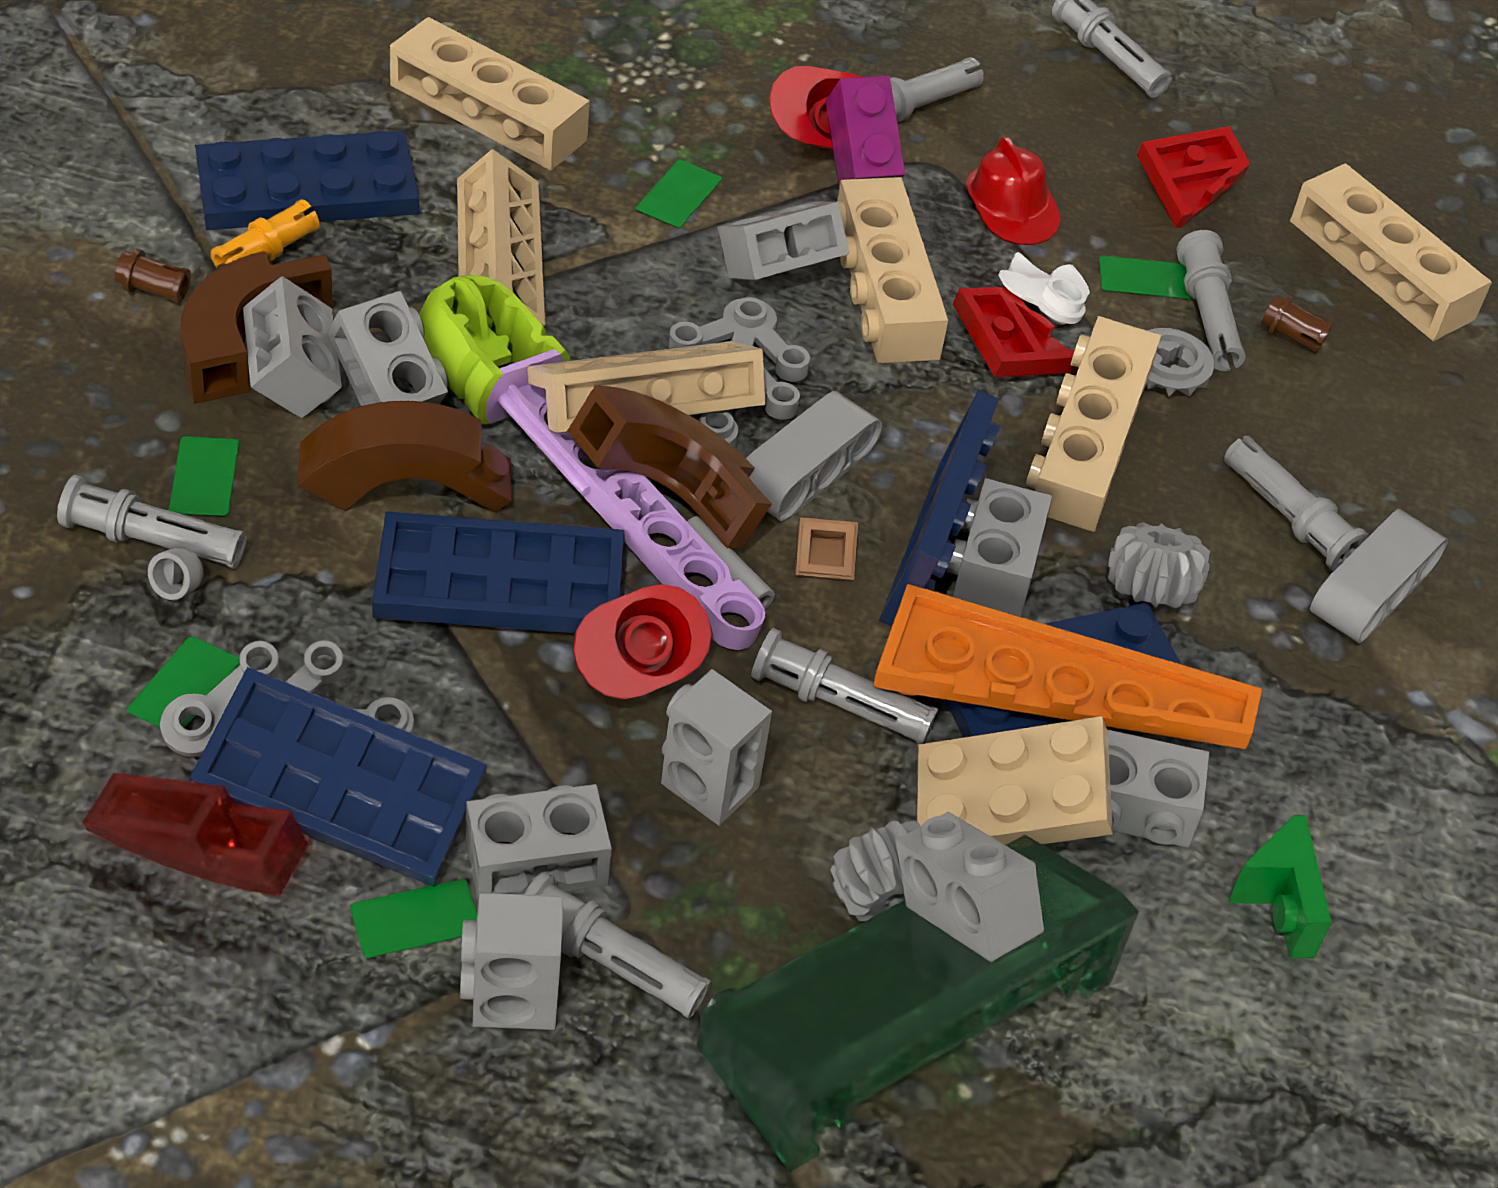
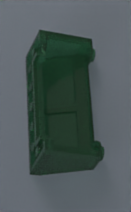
(895, 998)

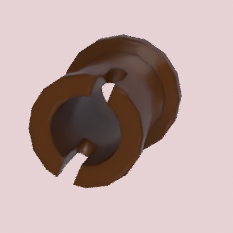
(140, 272)
(1296, 323)

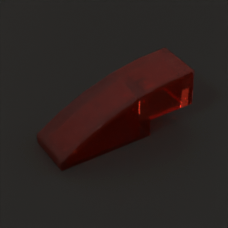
(199, 831)

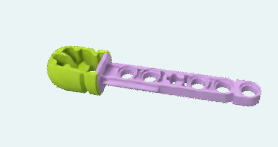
(482, 325)

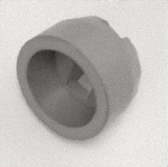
(169, 568)

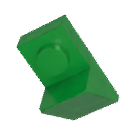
(1289, 878)

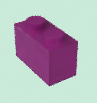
(864, 129)

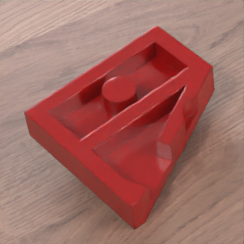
(1193, 170)
(1010, 334)

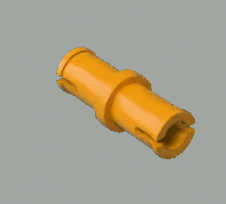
(269, 235)

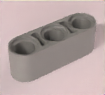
(812, 453)
(1378, 575)

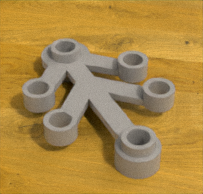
(752, 324)
(211, 706)

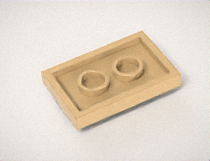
(1022, 782)

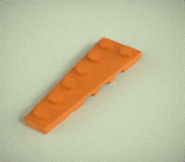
(1021, 665)

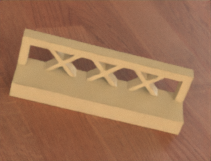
(490, 234)
(685, 377)

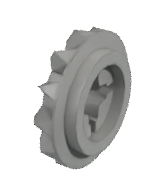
(1193, 368)

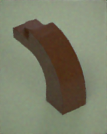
(215, 323)
(401, 442)
(667, 445)

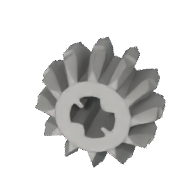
(1158, 565)
(869, 871)

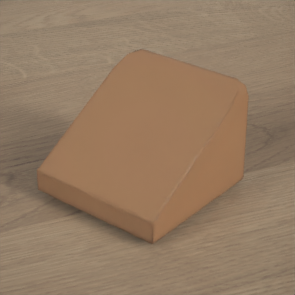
(826, 549)

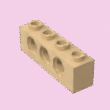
(489, 93)
(1390, 251)
(890, 272)
(1094, 422)

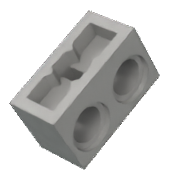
(783, 240)
(290, 347)
(375, 363)
(1001, 546)
(714, 746)
(1156, 788)
(535, 830)
(970, 885)
(513, 960)

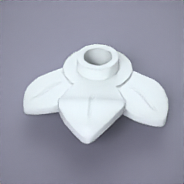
(1056, 295)

